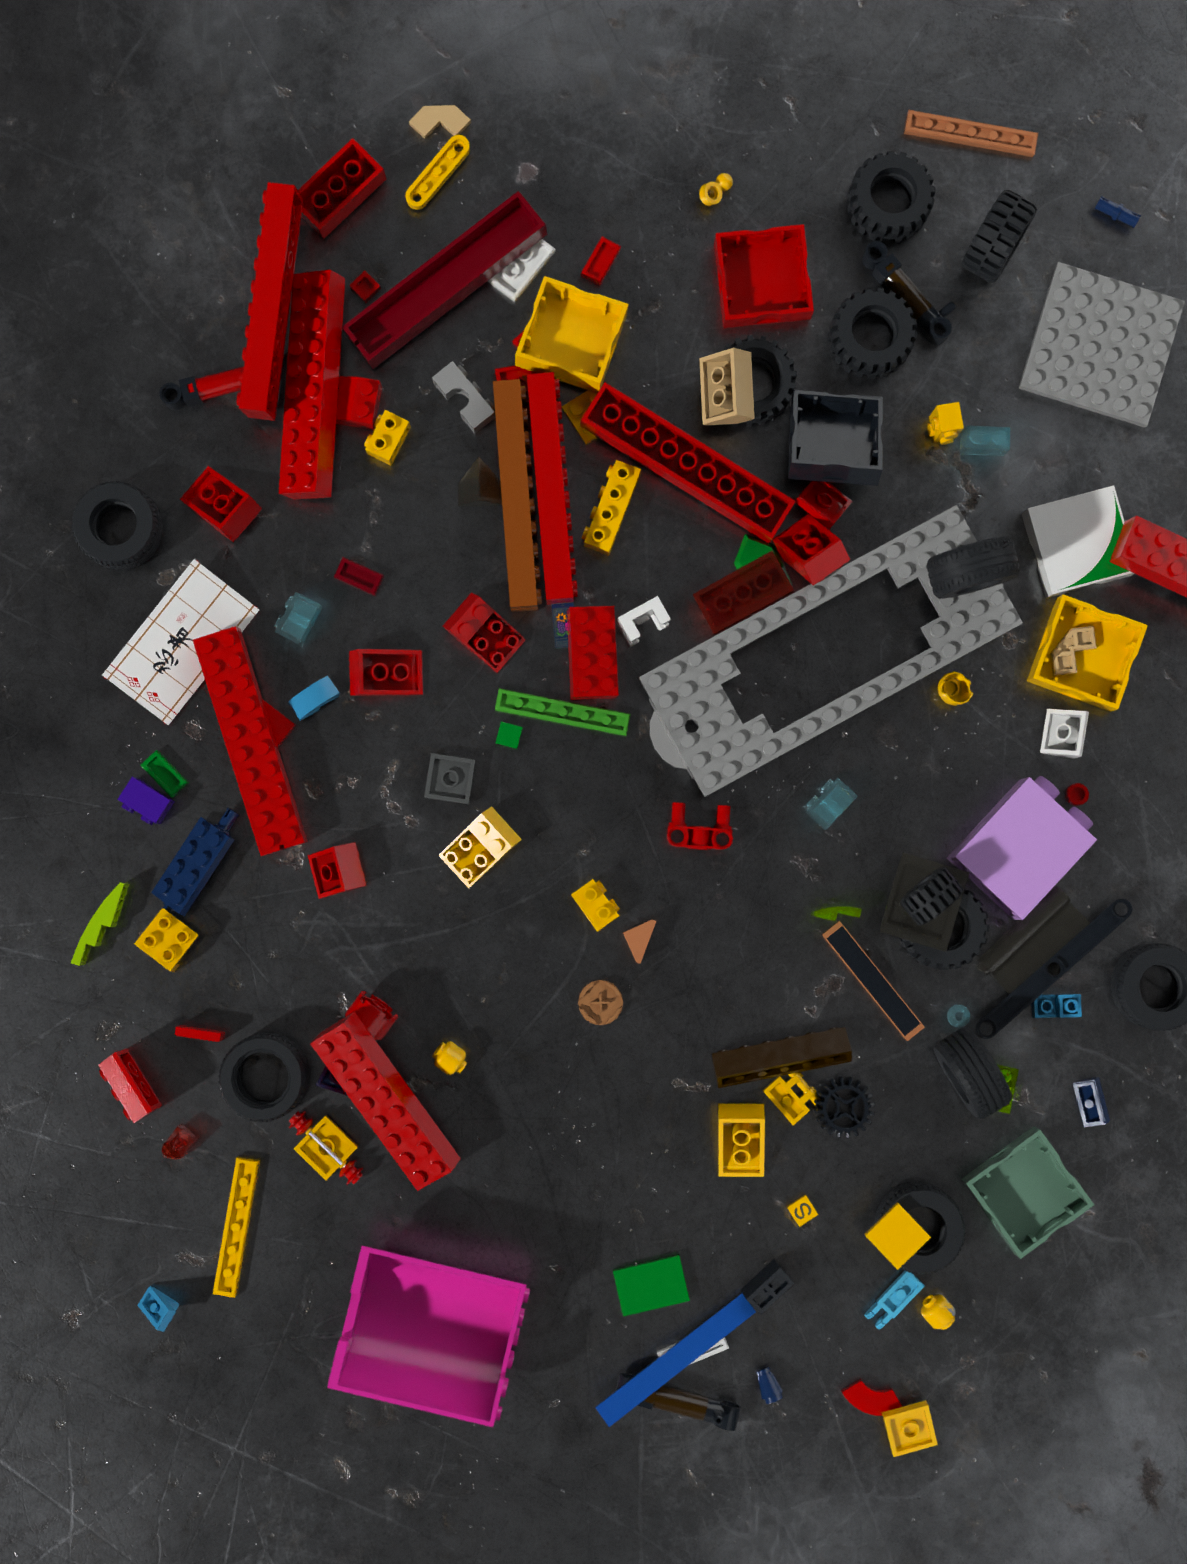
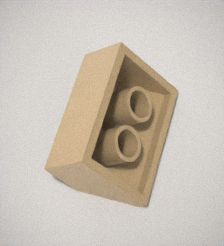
(727, 387)

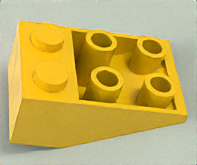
(480, 847)

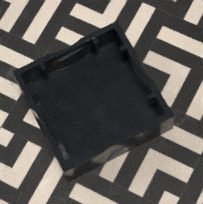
(835, 438)

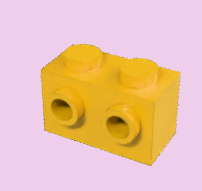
(945, 423)
(387, 437)
(595, 904)

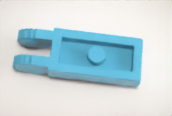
(895, 1298)

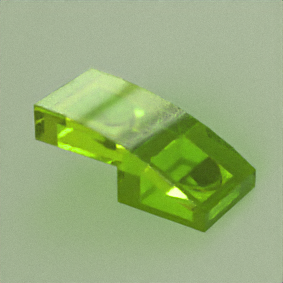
(830, 913)

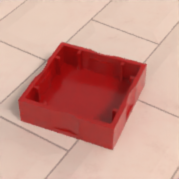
(763, 276)

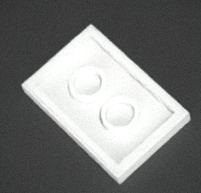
(521, 272)

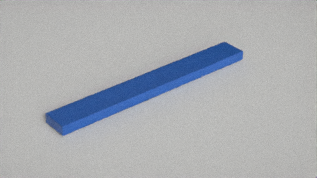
(675, 1360)

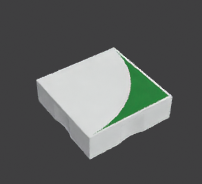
(1076, 540)

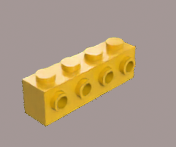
(611, 508)

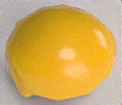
(954, 689)

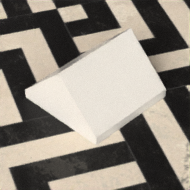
(1064, 733)

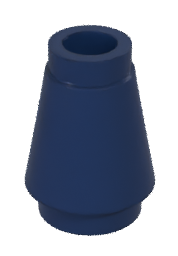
(769, 1386)

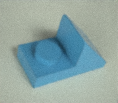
(158, 1308)

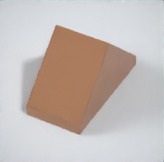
(638, 938)

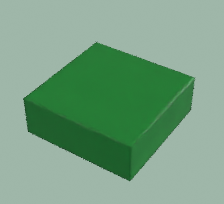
(509, 735)

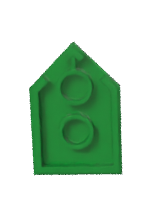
(752, 549)

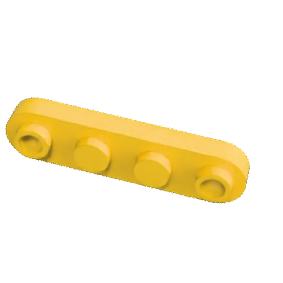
(437, 172)

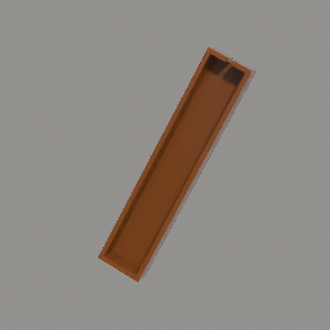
(515, 492)

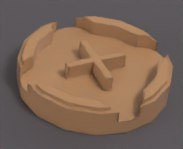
(600, 1002)

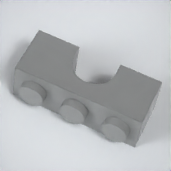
(453, 381)

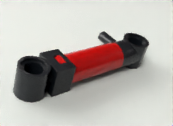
(195, 390)

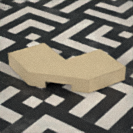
(430, 117)
(1063, 656)

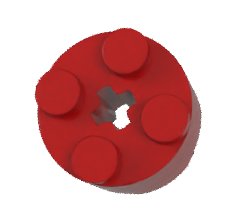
(374, 1014)

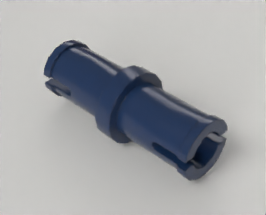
(1118, 212)

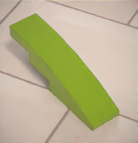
(106, 915)

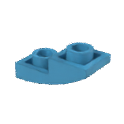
(313, 697)
(1057, 1006)

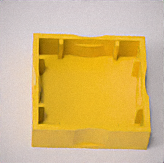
(571, 334)
(1100, 671)

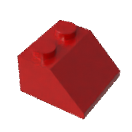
(336, 870)

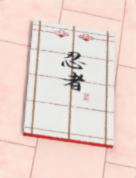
(160, 659)

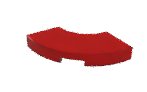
(870, 1400)

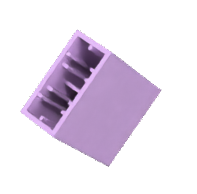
(1023, 846)

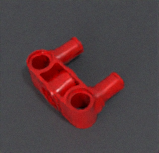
(698, 836)

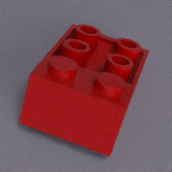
(484, 632)

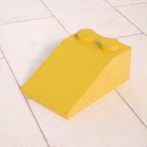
(741, 1140)

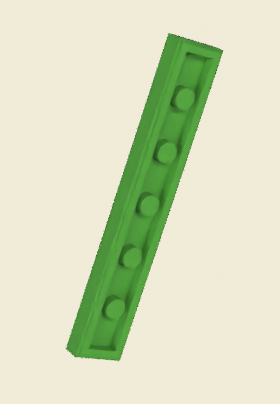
(562, 712)

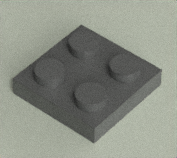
(450, 778)

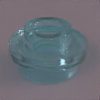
(952, 1012)

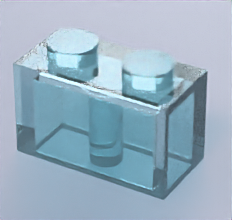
(985, 440)
(298, 618)
(830, 803)

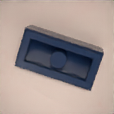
(1091, 1102)

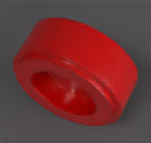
(1076, 794)

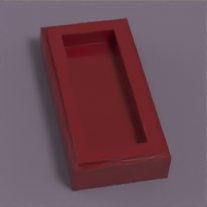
(359, 576)

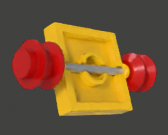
(326, 1147)

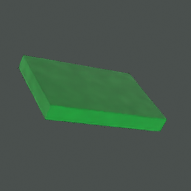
(651, 1285)

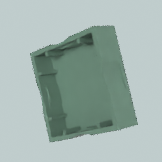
(1027, 1192)

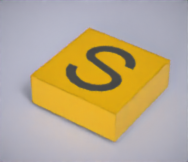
(802, 1210)

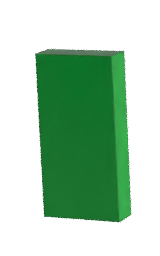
(164, 773)

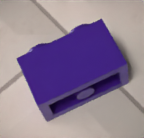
(145, 800)

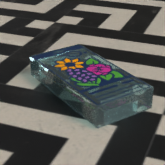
(560, 626)

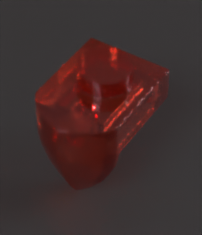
(178, 1143)

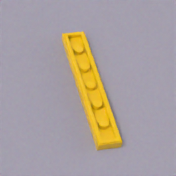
(236, 1227)

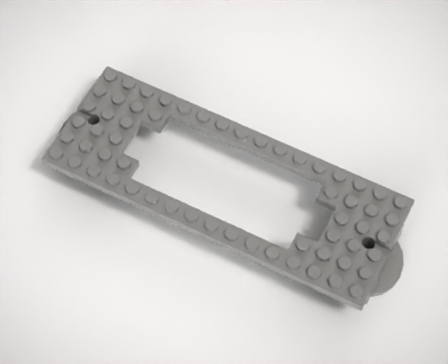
(725, 749)

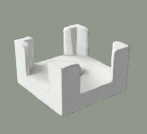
(640, 615)

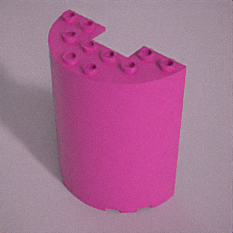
(428, 1336)

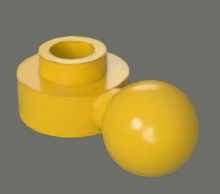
(722, 183)

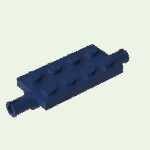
(195, 863)

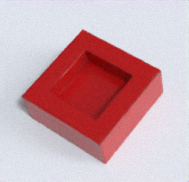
(365, 287)

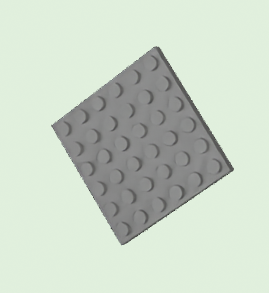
(1101, 344)

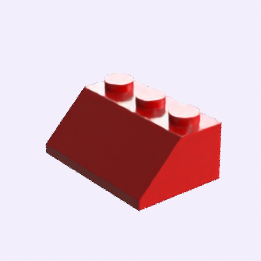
(129, 1085)

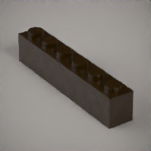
(781, 1057)

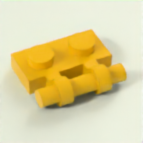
(787, 1101)

